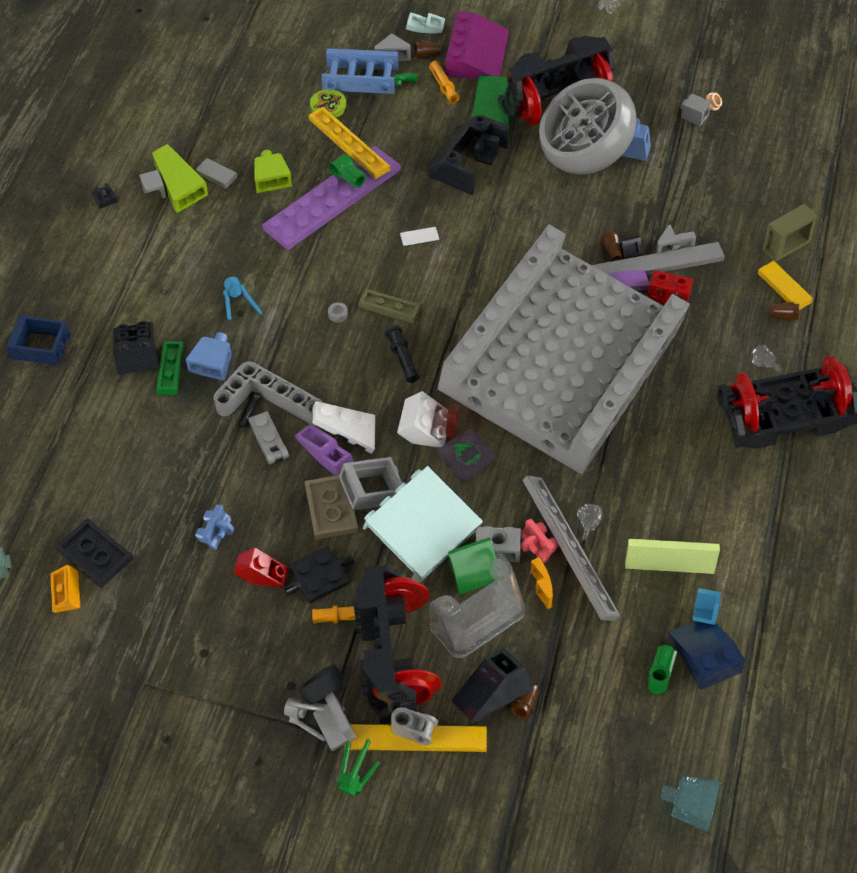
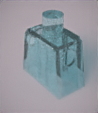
(693, 801)

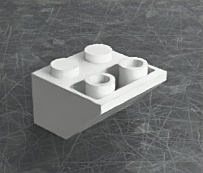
(423, 421)

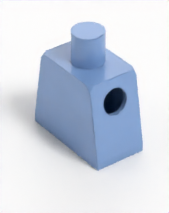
(640, 144)
(210, 357)

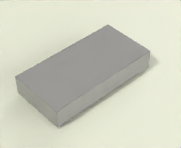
(216, 173)

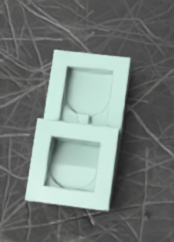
(421, 24)

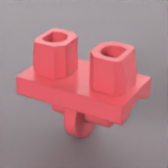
(536, 541)

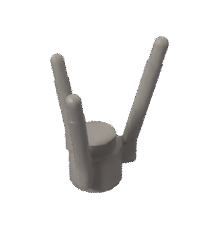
(298, 709)

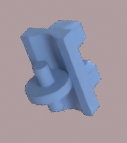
(217, 527)

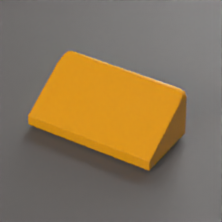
(65, 589)

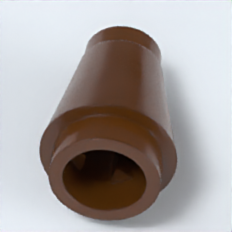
(426, 49)
(611, 244)
(785, 311)
(524, 706)

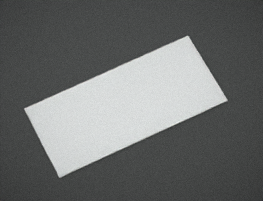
(419, 236)

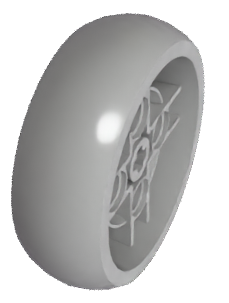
(588, 126)

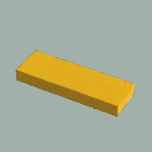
(784, 285)

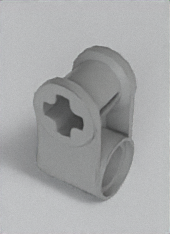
(415, 725)

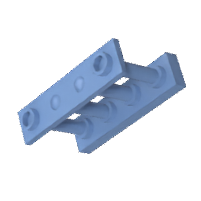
(360, 60)

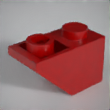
(260, 569)

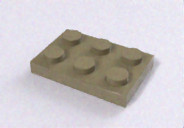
(330, 508)

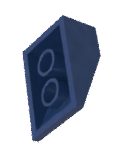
(707, 652)

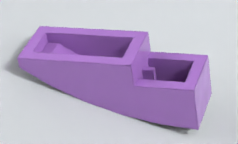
(323, 448)

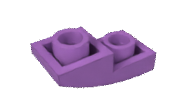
(634, 279)

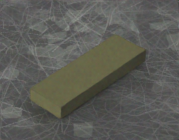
(389, 306)

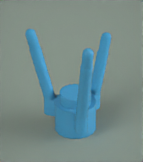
(234, 289)

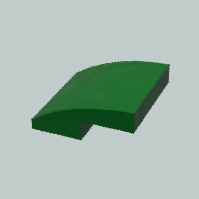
(472, 565)

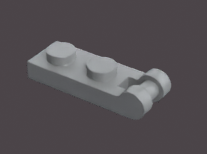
(268, 437)

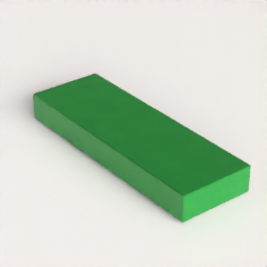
(170, 368)

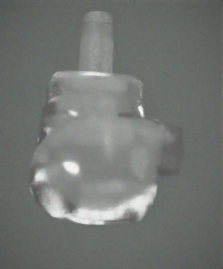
(764, 358)
(590, 517)

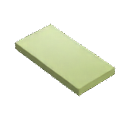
(672, 556)

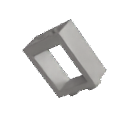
(350, 481)

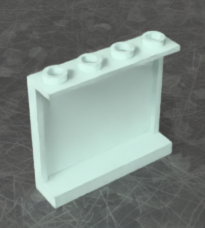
(423, 522)

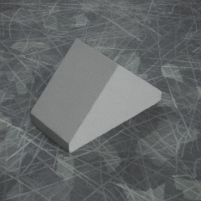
(395, 44)

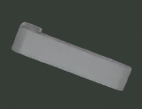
(255, 378)

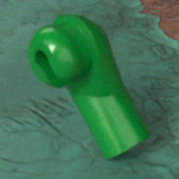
(405, 77)

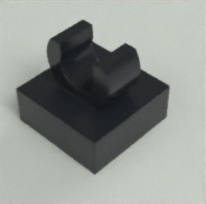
(104, 196)
(631, 247)

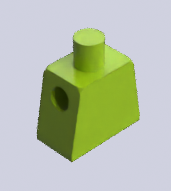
(271, 172)

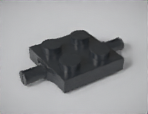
(318, 574)

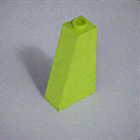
(179, 179)

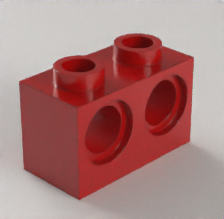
(666, 284)

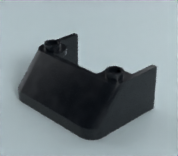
(445, 163)

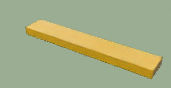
(349, 142)
(443, 739)

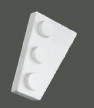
(352, 424)

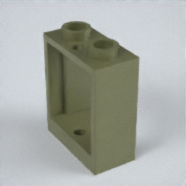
(789, 232)

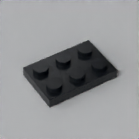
(94, 552)

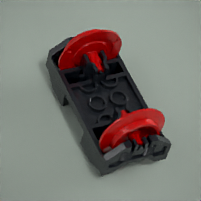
(533, 80)
(789, 404)
(380, 603)

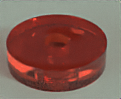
(452, 420)

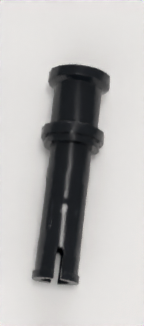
(399, 346)

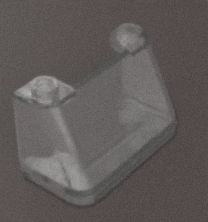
(482, 616)

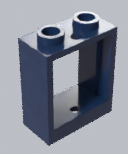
(29, 324)

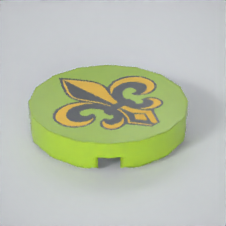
(329, 99)

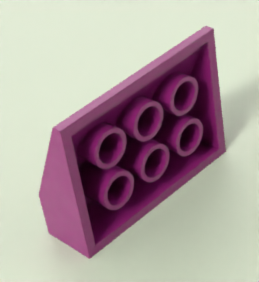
(475, 47)

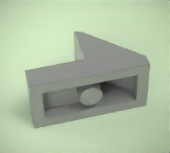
(670, 241)

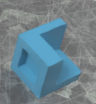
(706, 606)

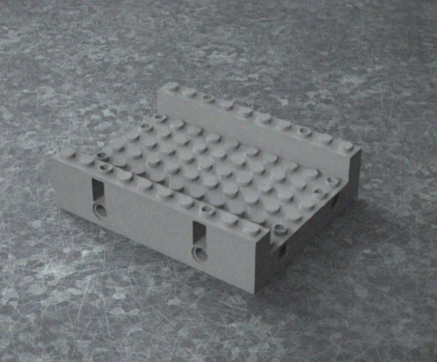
(560, 352)

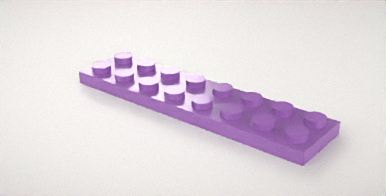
(323, 205)

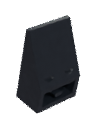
(135, 347)
(492, 686)

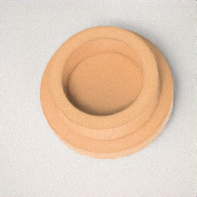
(715, 99)

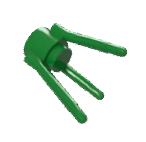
(350, 782)

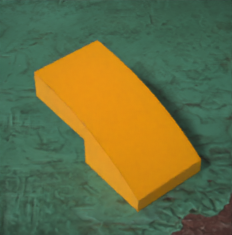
(543, 582)

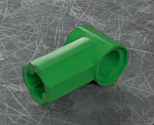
(344, 167)
(662, 669)

